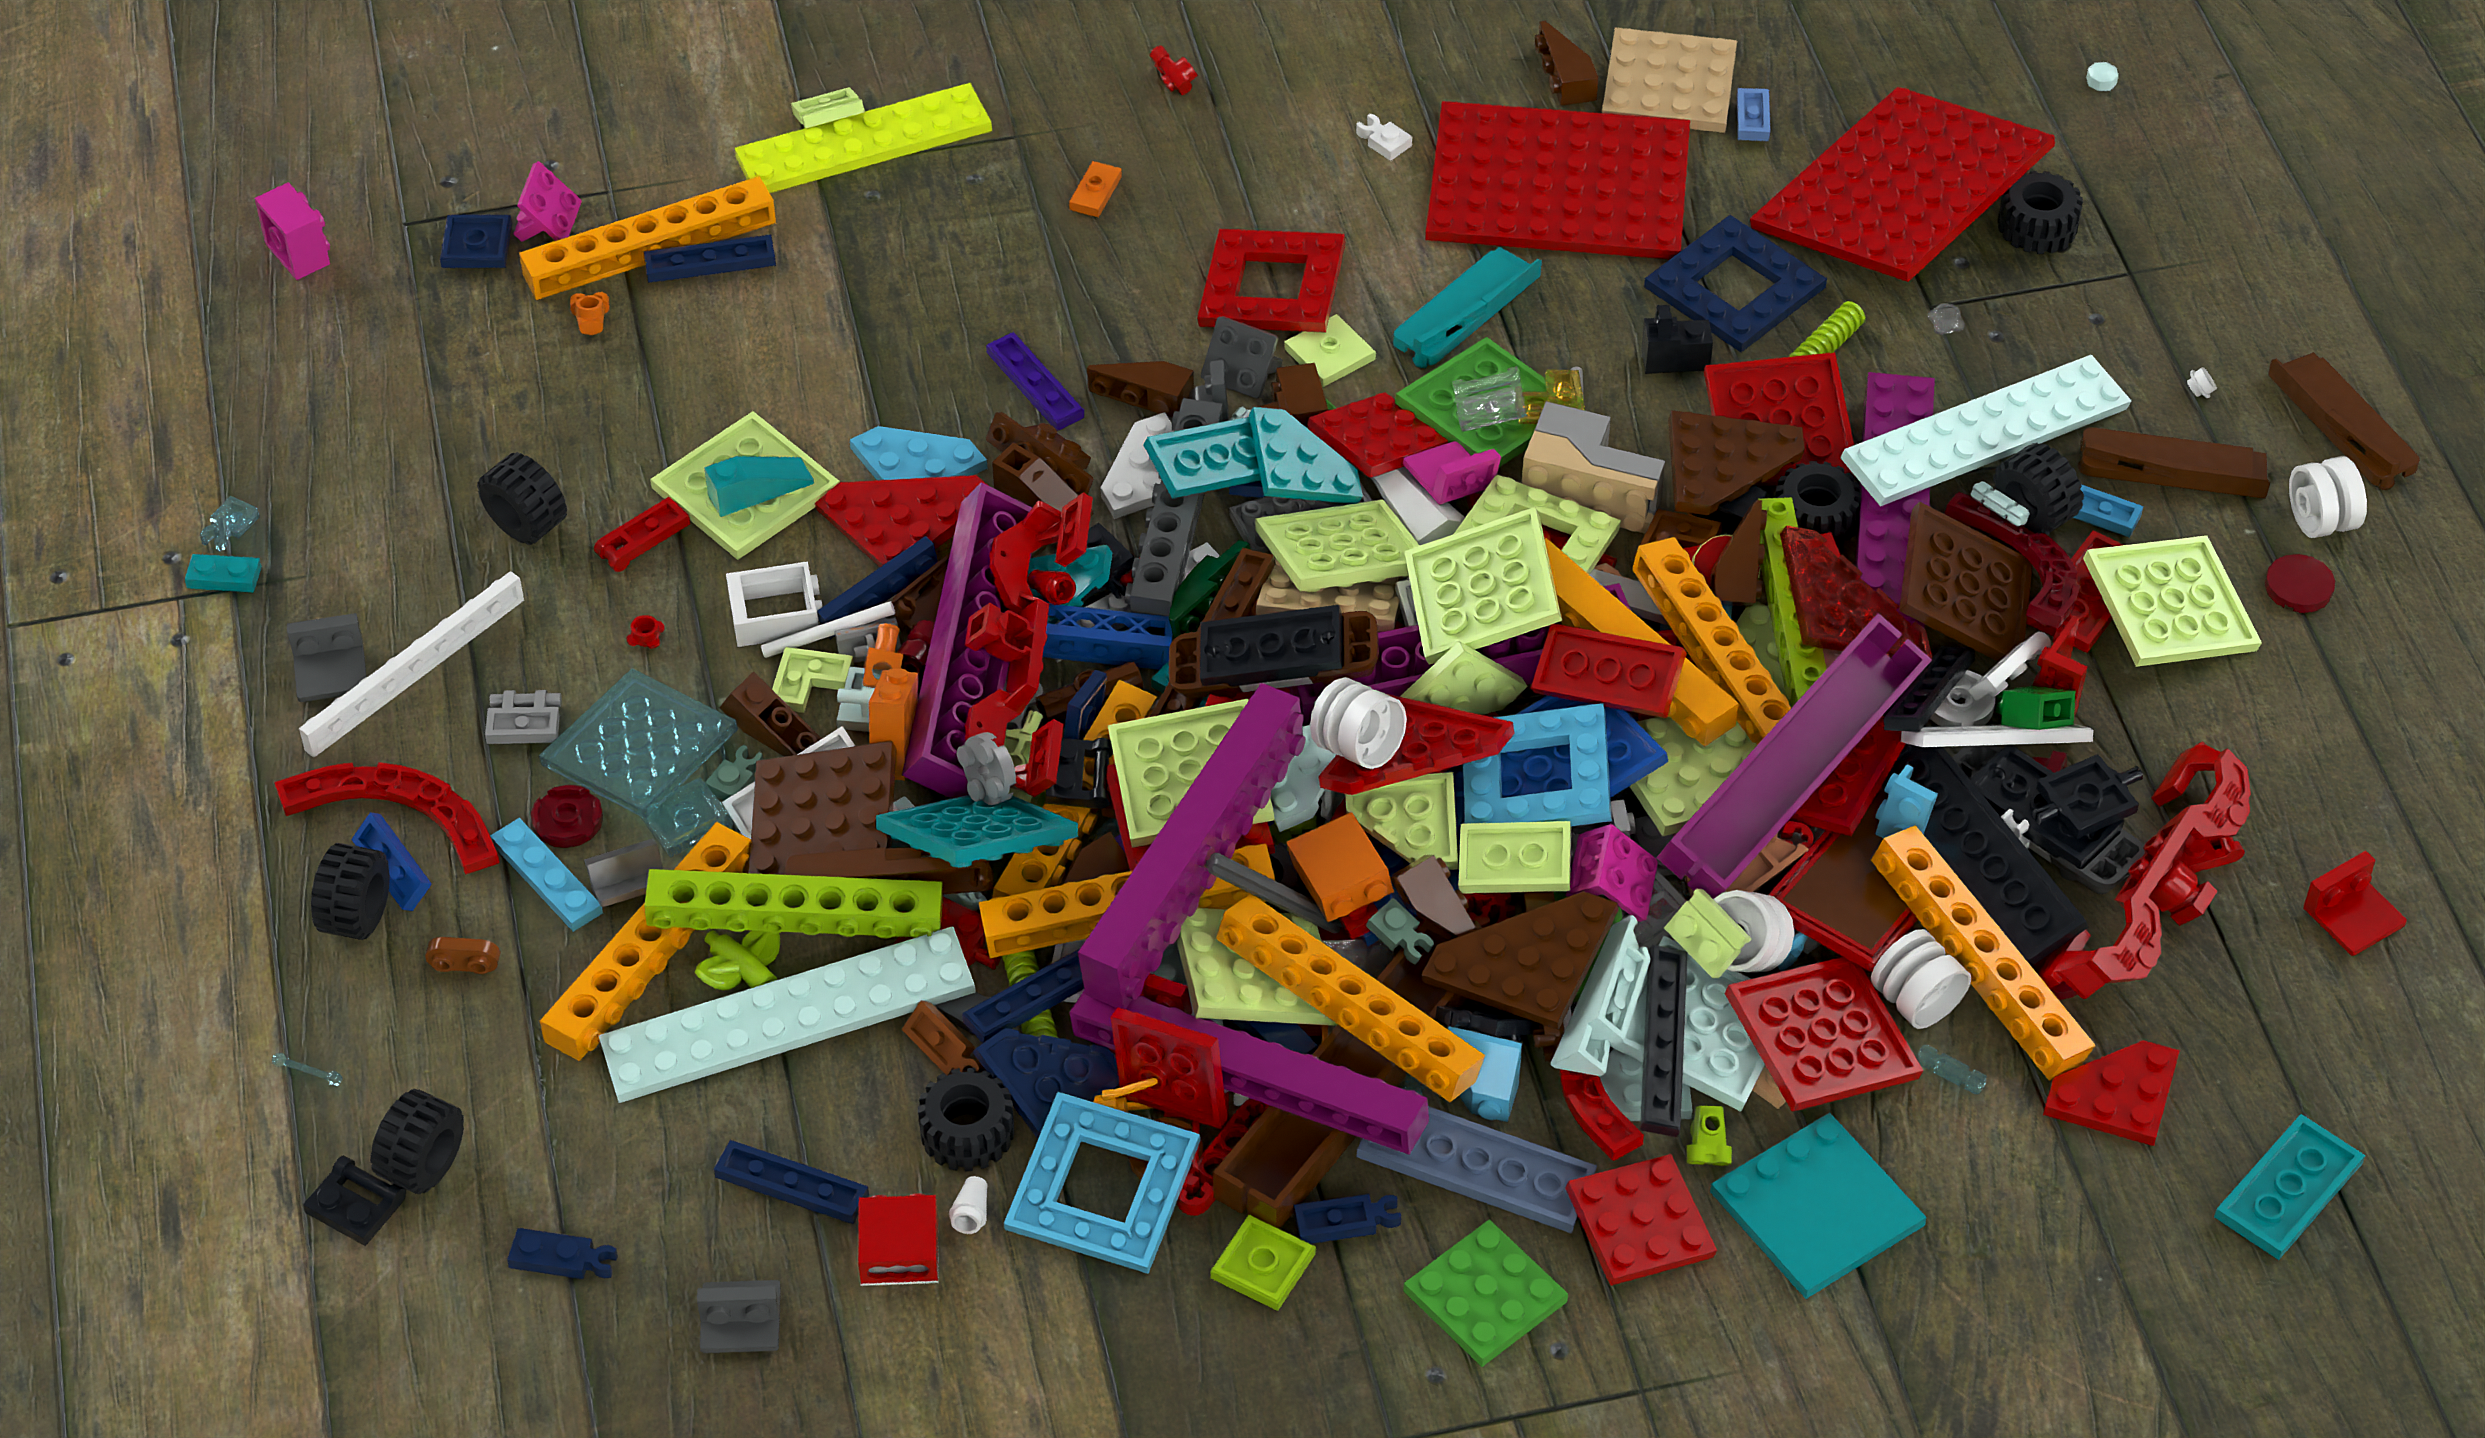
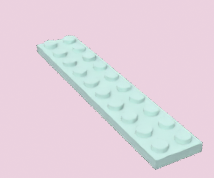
(1985, 430)
(785, 1014)

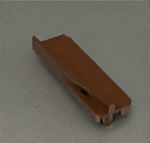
(2345, 417)
(895, 865)

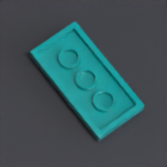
(1205, 457)
(2289, 1186)

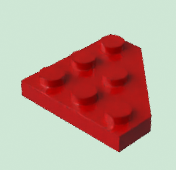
(2117, 1092)

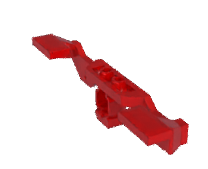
(1023, 635)
(2157, 879)

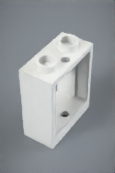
(768, 583)

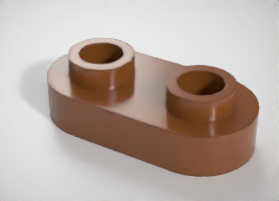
(462, 955)

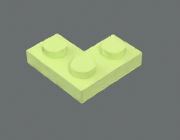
(807, 669)

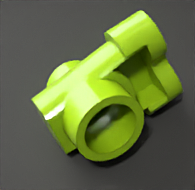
(1708, 1145)

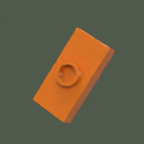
(1095, 189)

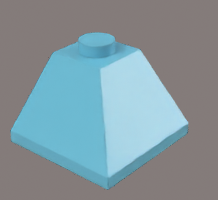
(1498, 1078)

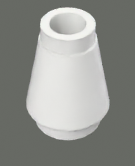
(970, 1206)

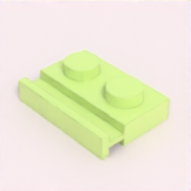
(827, 107)
(1707, 933)

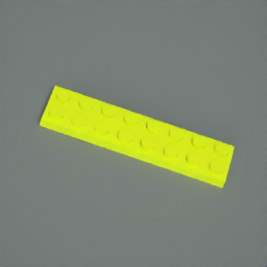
(865, 138)

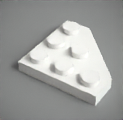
(1133, 474)

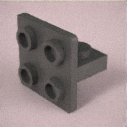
(1245, 355)
(739, 1316)

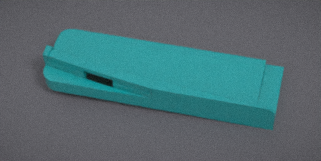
(1465, 302)

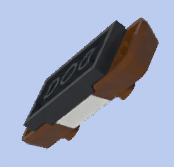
(1273, 650)

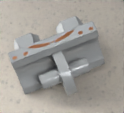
(858, 639)

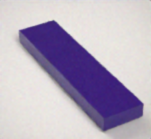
(1035, 381)

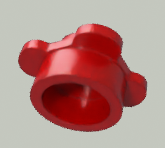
(645, 632)

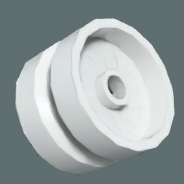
(2327, 497)
(1766, 923)

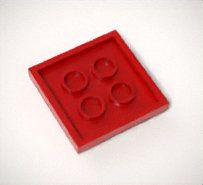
(1374, 433)
(1180, 1060)
(1640, 1219)

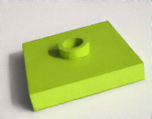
(1263, 1262)

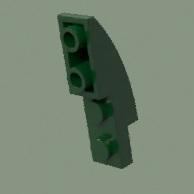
(1200, 590)

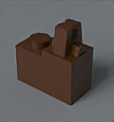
(1298, 392)

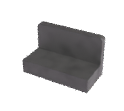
(622, 872)

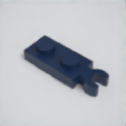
(1344, 1218)
(559, 1254)

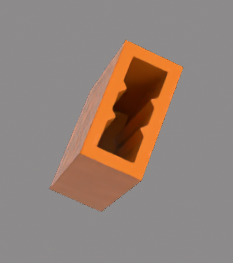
(893, 712)
(1340, 867)

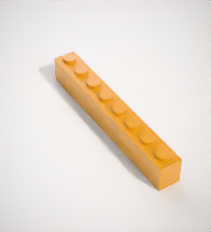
(1698, 702)

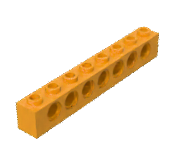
(622, 243)
(1710, 635)
(1122, 705)
(1075, 917)
(1982, 948)
(633, 957)
(1350, 997)

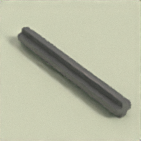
(1269, 891)

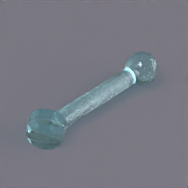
(332, 1077)

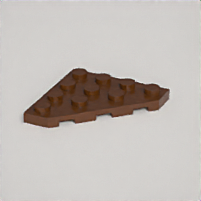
(1724, 456)
(1527, 961)

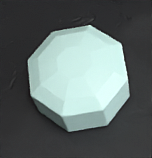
(2102, 76)

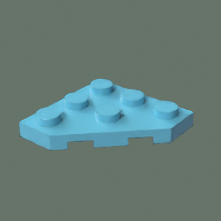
(913, 454)

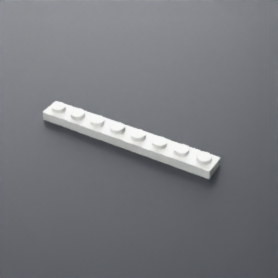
(411, 664)

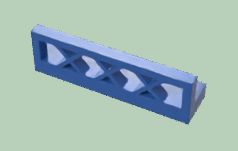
(1102, 642)

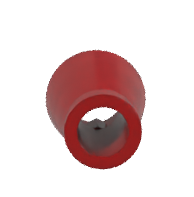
(1052, 585)

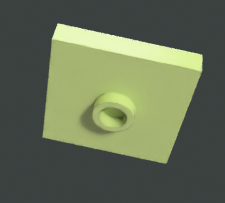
(1333, 351)

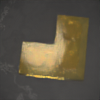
(1562, 388)

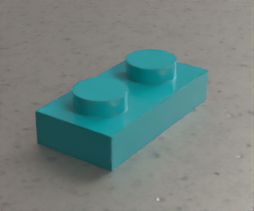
(223, 573)

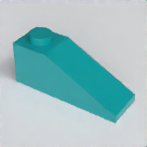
(753, 480)

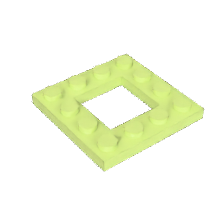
(1589, 529)

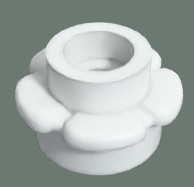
(2201, 383)

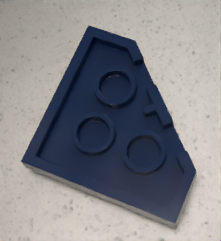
(1044, 1065)

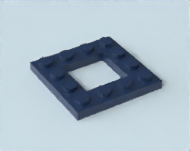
(1792, 280)

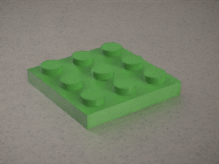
(1485, 1292)

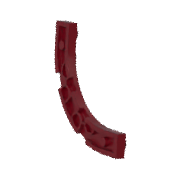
(2052, 563)

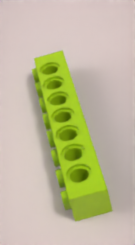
(1798, 662)
(781, 892)

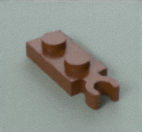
(940, 1039)

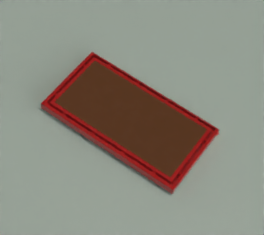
(1843, 897)

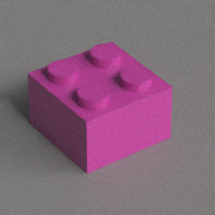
(293, 230)

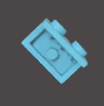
(1905, 806)

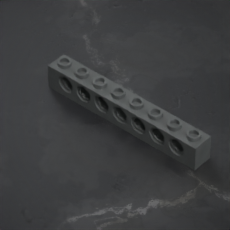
(1170, 529)

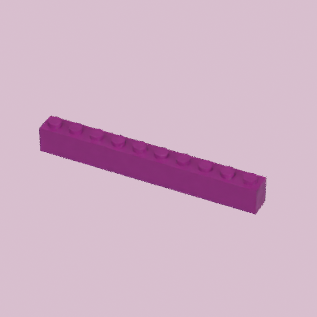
(1284, 1077)

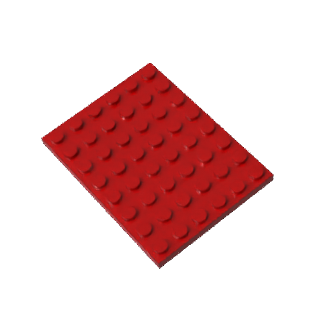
(1559, 180)
(1902, 183)

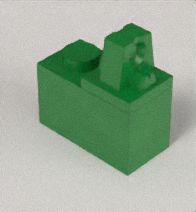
(2036, 707)

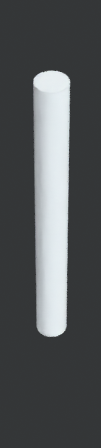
(828, 629)

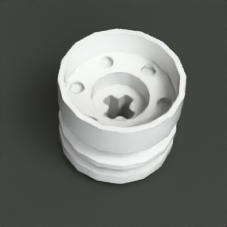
(1358, 723)
(1920, 979)

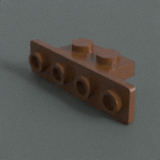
(1043, 440)

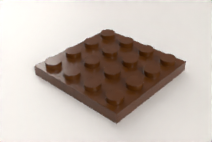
(1965, 584)
(820, 803)

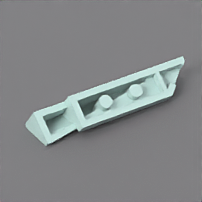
(1605, 1003)

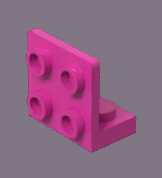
(1452, 472)
(1616, 867)

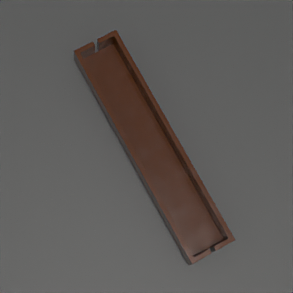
(1290, 1154)

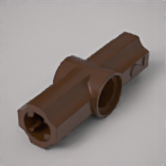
(1054, 703)

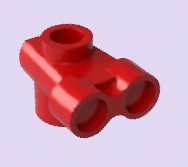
(1175, 74)

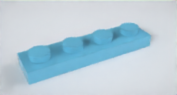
(546, 874)

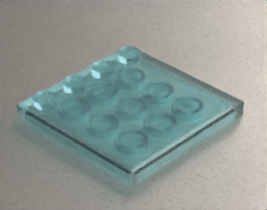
(638, 743)

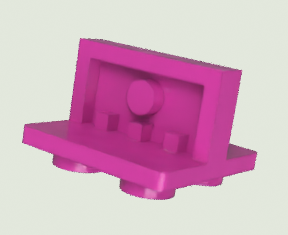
(546, 206)

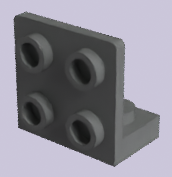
(327, 656)

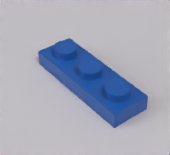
(406, 878)

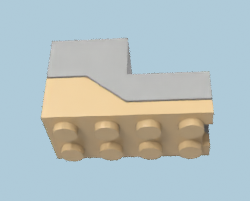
(1574, 463)

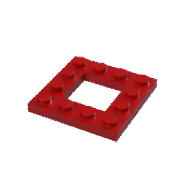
(1308, 313)

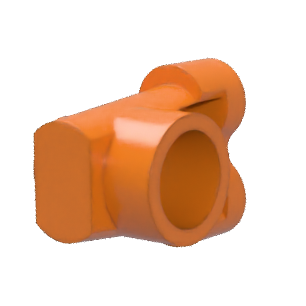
(590, 311)

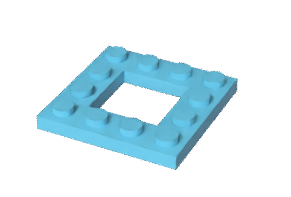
(1590, 793)
(1128, 1244)

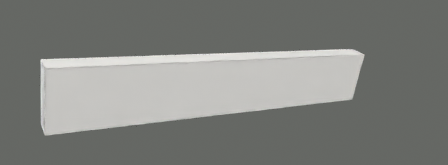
(1995, 735)

